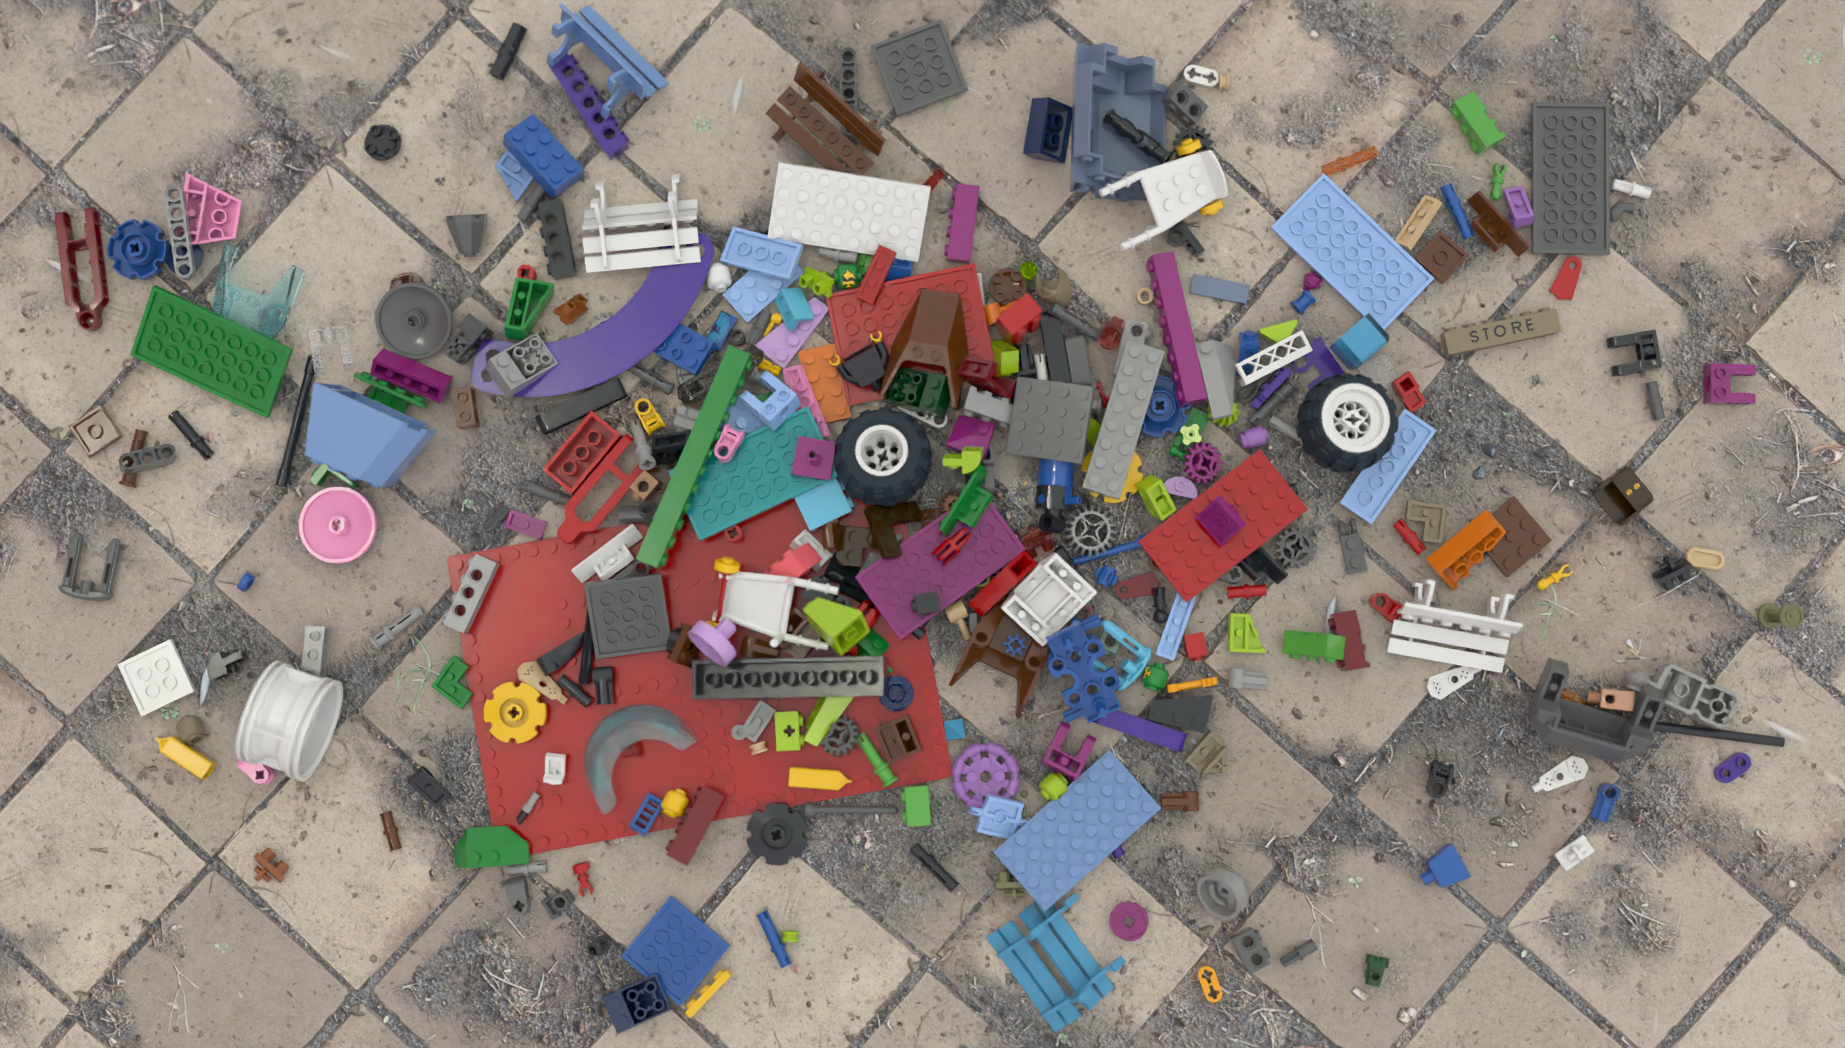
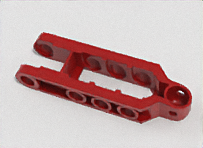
(573, 526)

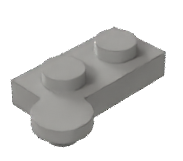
(755, 723)

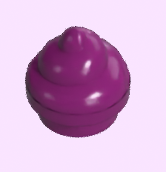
(1311, 281)

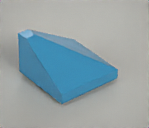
(954, 729)

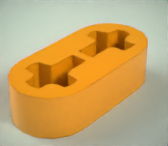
(1205, 985)

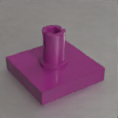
(814, 458)
(1220, 520)

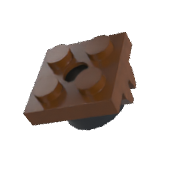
(681, 646)

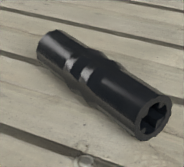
(508, 51)

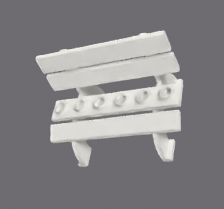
(635, 215)
(1421, 609)

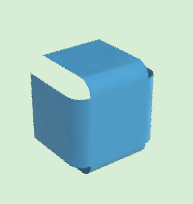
(1360, 342)

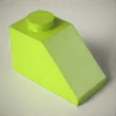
(1005, 357)

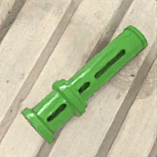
(881, 767)

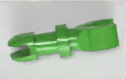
(1497, 181)

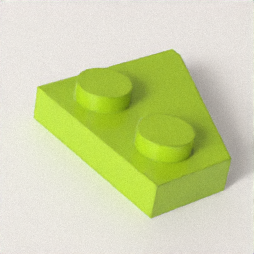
(1243, 635)

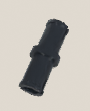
(574, 691)

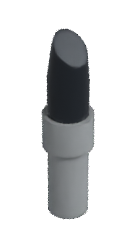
(527, 807)

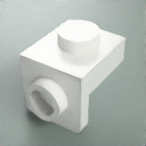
(554, 768)

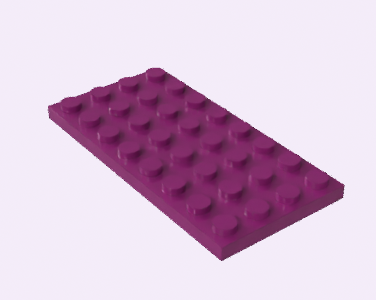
(896, 580)

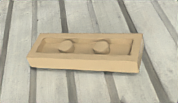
(1418, 222)

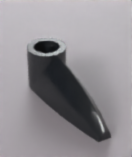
(560, 655)

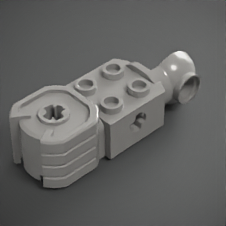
(1688, 694)

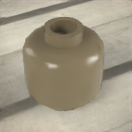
(190, 729)

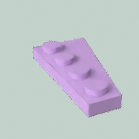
(783, 344)

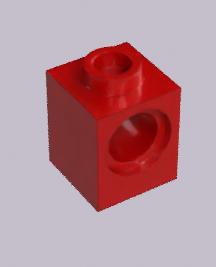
(1195, 646)

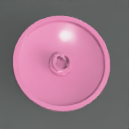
(337, 525)

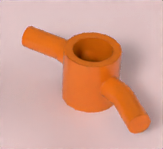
(993, 310)

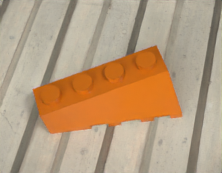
(1466, 548)

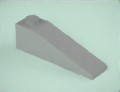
(1218, 373)

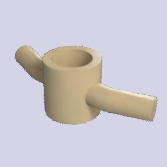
(956, 613)

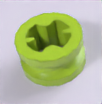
(790, 936)

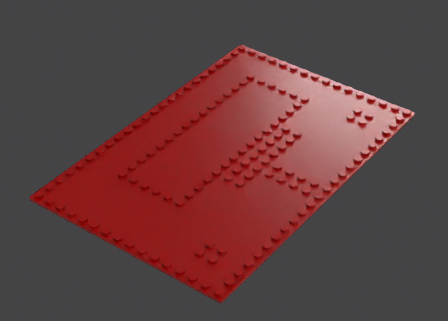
(542, 604)

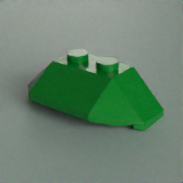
(491, 848)

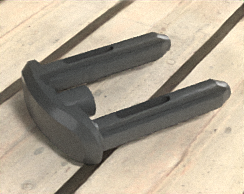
(85, 591)

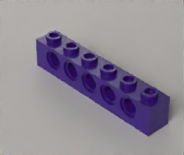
(612, 147)

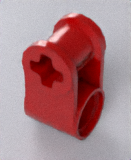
(1388, 608)

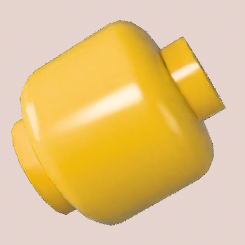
(675, 803)

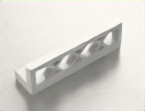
(1264, 370)

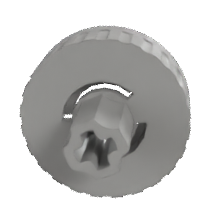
(1228, 897)

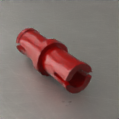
(1409, 536)
(1246, 591)

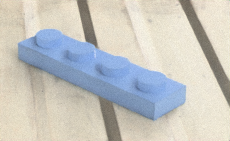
(1174, 627)

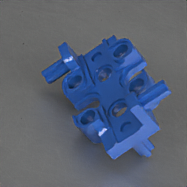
(1074, 639)

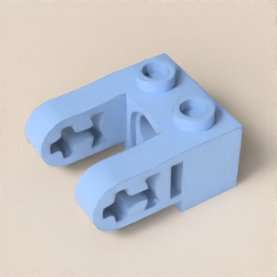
(777, 406)

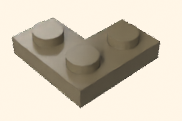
(1433, 517)

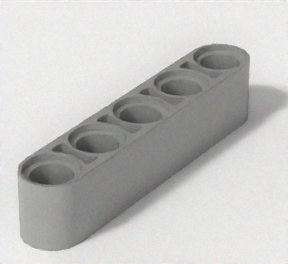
(180, 223)

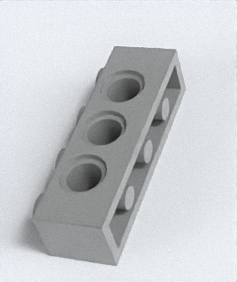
(472, 605)

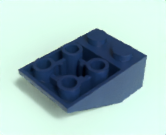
(636, 1003)

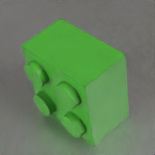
(917, 805)

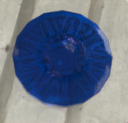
(899, 694)

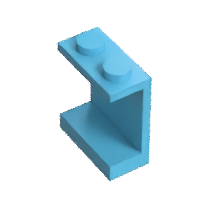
(824, 504)

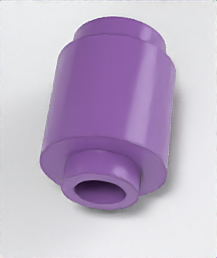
(1253, 437)

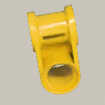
(649, 417)

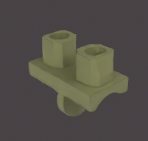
(1005, 884)

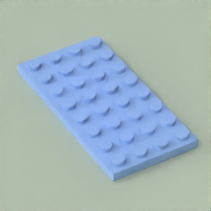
(1351, 252)

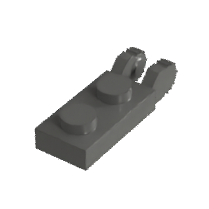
(1352, 548)

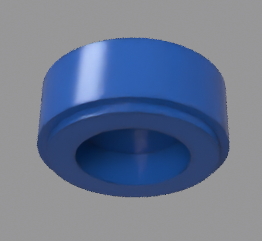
(246, 582)

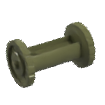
(1789, 616)

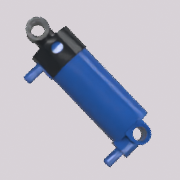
(1054, 493)

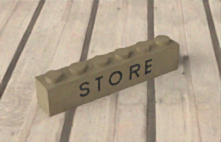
(1501, 332)

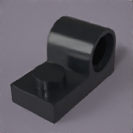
(1193, 245)
(426, 785)

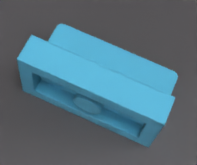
(793, 307)

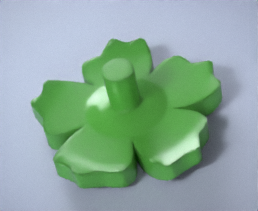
(863, 263)

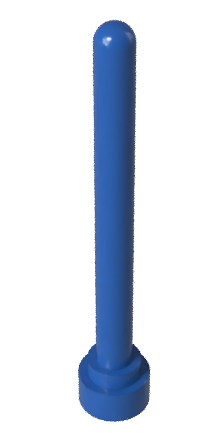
(1110, 551)

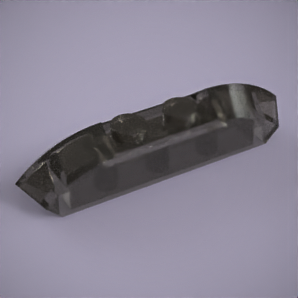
(701, 383)

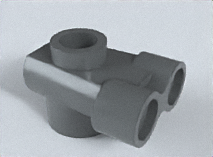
(556, 905)

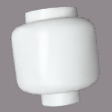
(718, 277)

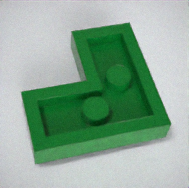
(449, 683)

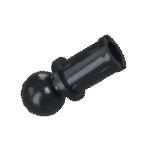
(1160, 615)

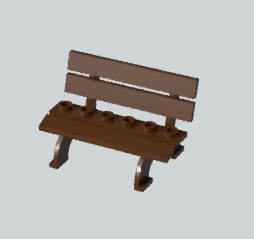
(822, 128)

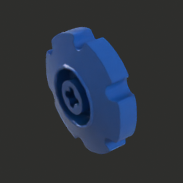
(125, 245)
(1172, 416)

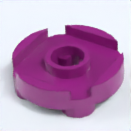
(1138, 926)

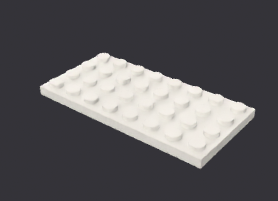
(848, 211)

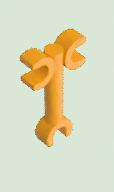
(1192, 684)

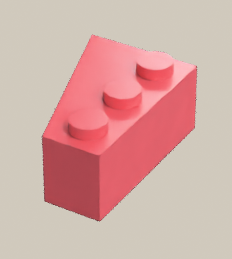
(796, 562)

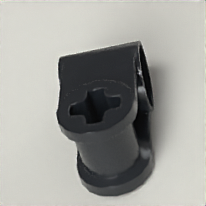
(1440, 777)

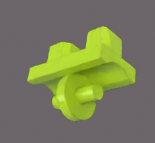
(819, 282)

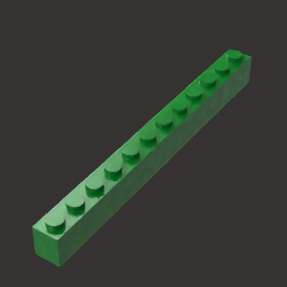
(694, 457)

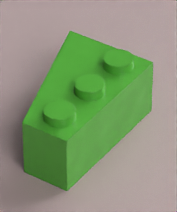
(1475, 123)
(1313, 645)

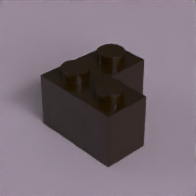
(851, 542)

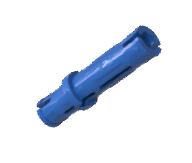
(1455, 207)
(771, 933)

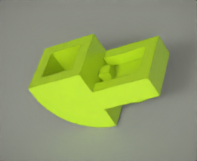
(968, 459)

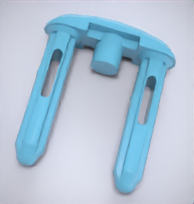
(1133, 670)

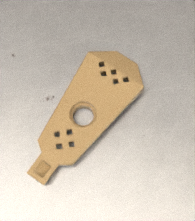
(535, 677)

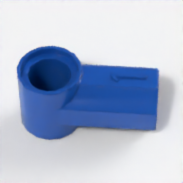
(1603, 805)

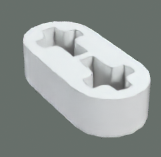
(1201, 71)

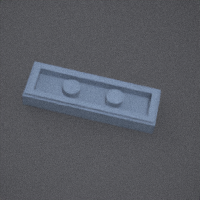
(1219, 289)

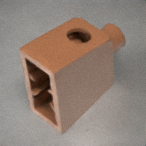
(1620, 700)

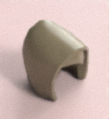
(1055, 290)

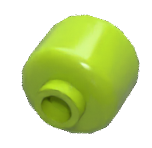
(1053, 786)

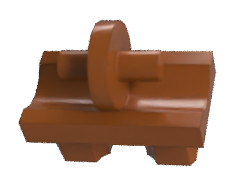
(572, 309)
(264, 860)

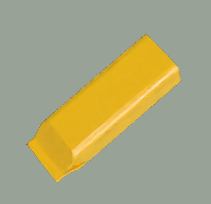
(186, 756)
(817, 778)

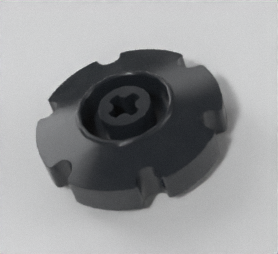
(762, 836)

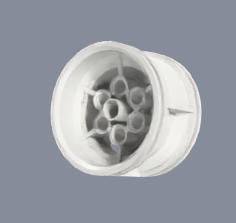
(289, 720)

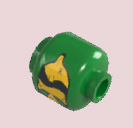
(847, 276)
(1155, 677)

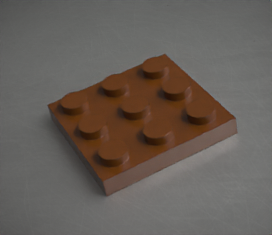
(1521, 540)

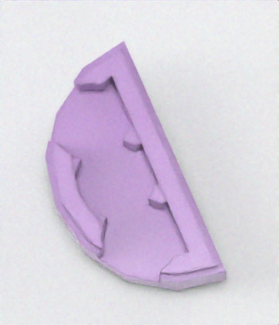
(1181, 487)

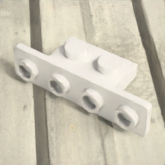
(609, 557)

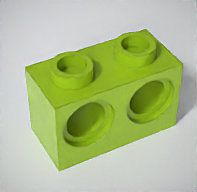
(1155, 497)

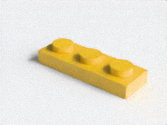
(707, 991)

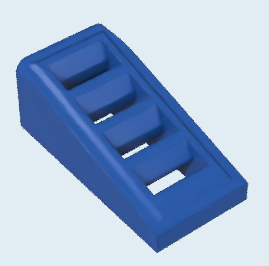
(639, 830)

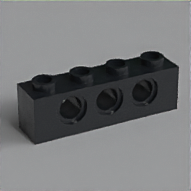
(566, 267)

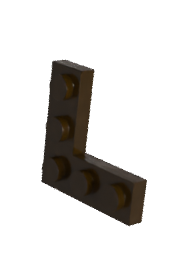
(880, 521)

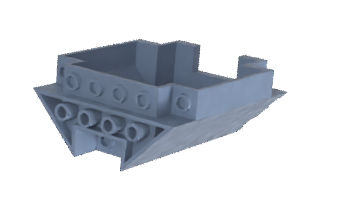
(1129, 87)

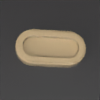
(1704, 558)

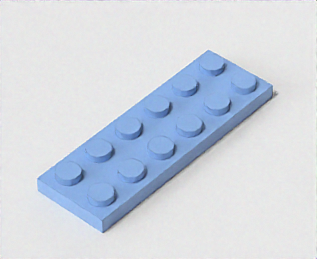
(1377, 483)

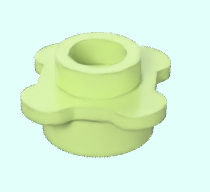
(1189, 439)

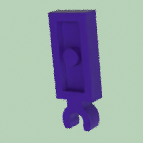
(1268, 388)

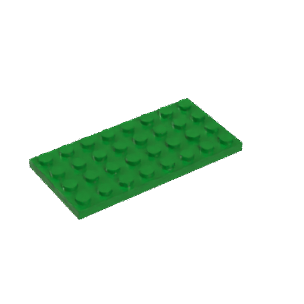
(211, 351)

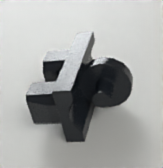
(1671, 569)

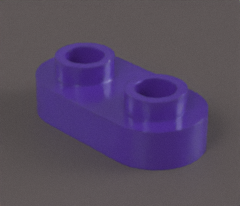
(1733, 767)

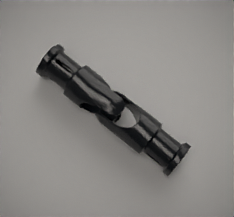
(1127, 129)

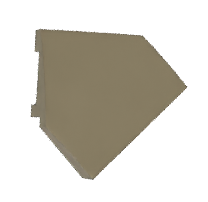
(1208, 755)

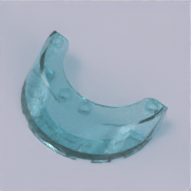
(618, 732)

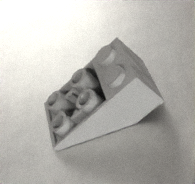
(520, 365)

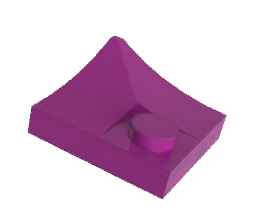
(971, 433)

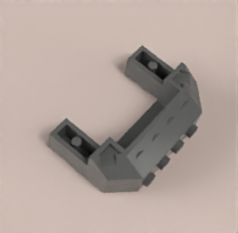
(1590, 728)

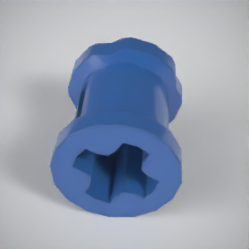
(1302, 302)

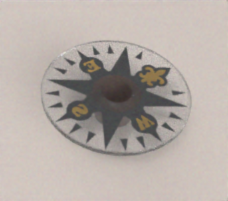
(1022, 491)

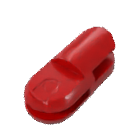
(961, 540)

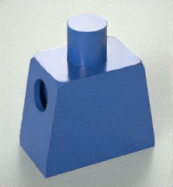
(1445, 867)

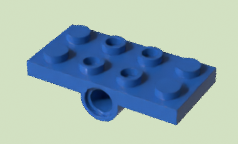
(686, 349)

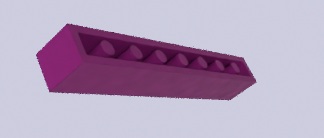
(1176, 329)

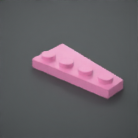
(799, 384)

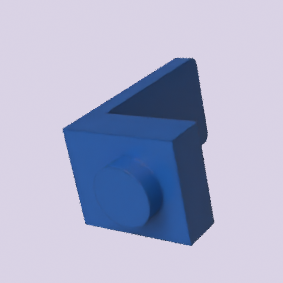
(1249, 346)

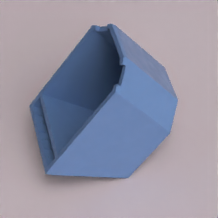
(362, 436)

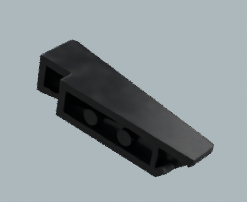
(845, 577)

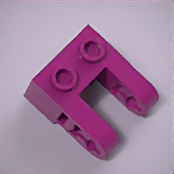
(1717, 384)
(1063, 763)

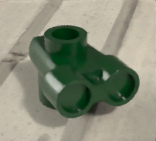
(1377, 965)

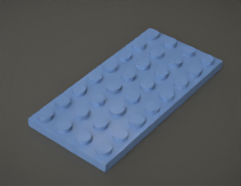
(1077, 830)

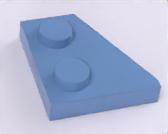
(514, 175)

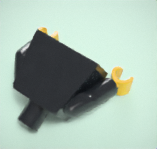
(864, 365)

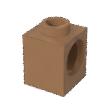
(644, 477)

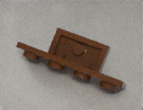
(1494, 227)

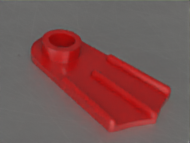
(1566, 279)

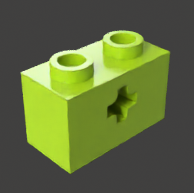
(783, 741)

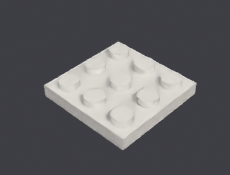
(156, 677)

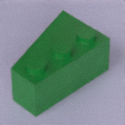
(526, 306)

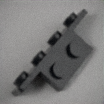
(1259, 562)

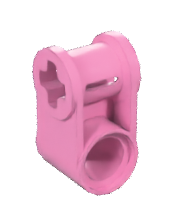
(730, 440)
(254, 772)

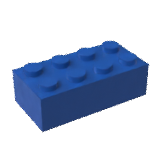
(543, 156)

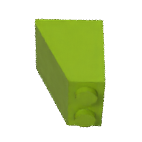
(836, 624)

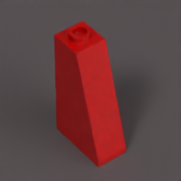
(1002, 583)

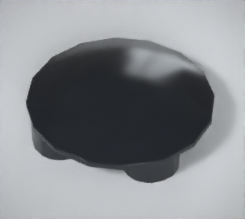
(382, 142)

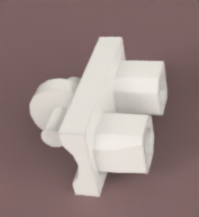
(1574, 852)

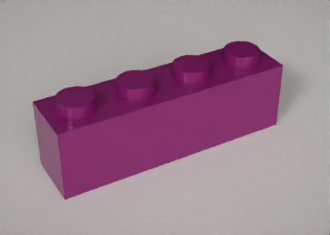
(963, 223)
(411, 375)

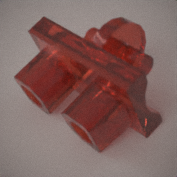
(1111, 333)
(1036, 538)

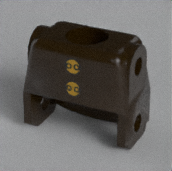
(1622, 495)

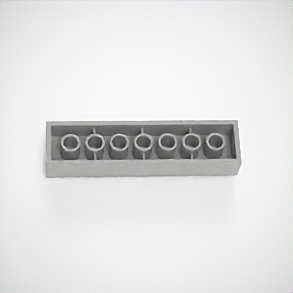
(1123, 420)

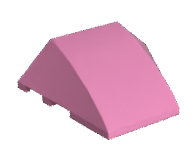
(210, 212)

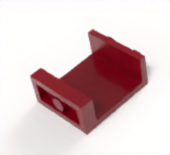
(979, 374)

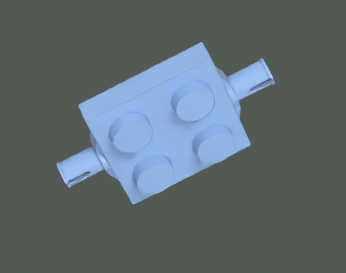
(998, 816)

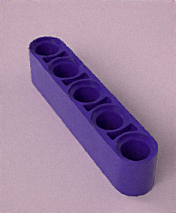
(1144, 729)

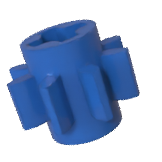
(1106, 576)
(1010, 648)

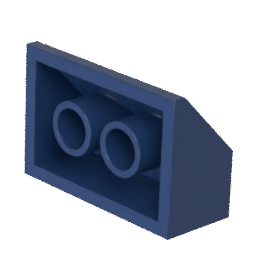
(1048, 130)

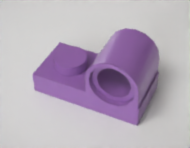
(1520, 211)

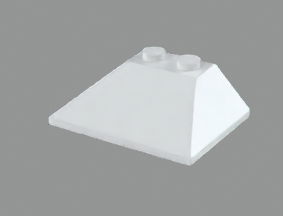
(1047, 598)

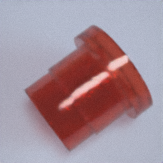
(633, 750)

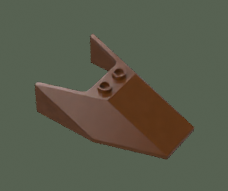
(932, 336)
(988, 647)

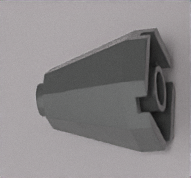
(467, 232)

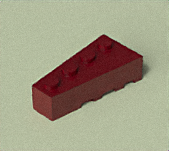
(694, 825)

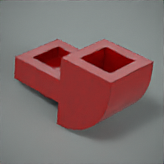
(1407, 390)

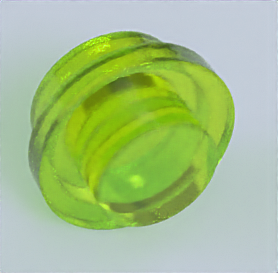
(1028, 270)

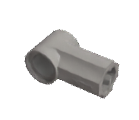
(1244, 679)

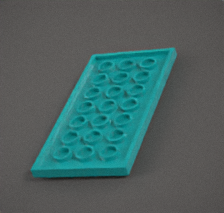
(754, 478)

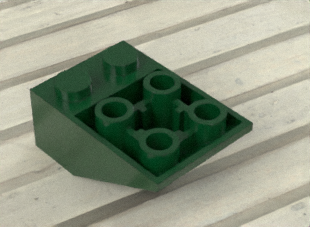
(920, 392)

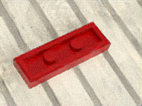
(876, 274)

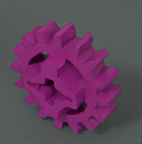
(1196, 457)

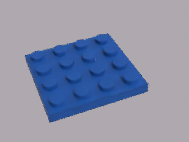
(676, 949)

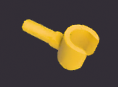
(775, 319)

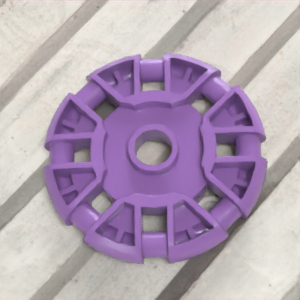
(984, 764)

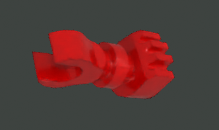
(581, 869)

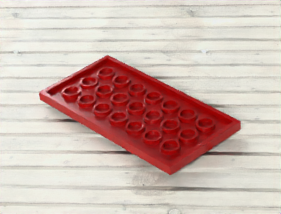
(1192, 556)

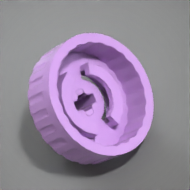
(714, 641)

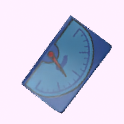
(722, 327)

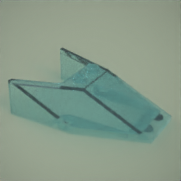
(256, 311)

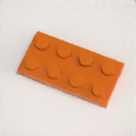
(826, 382)

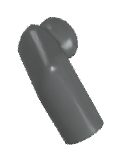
(1620, 207)

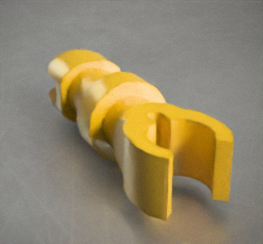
(1554, 577)

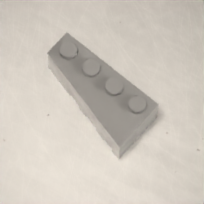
(986, 407)

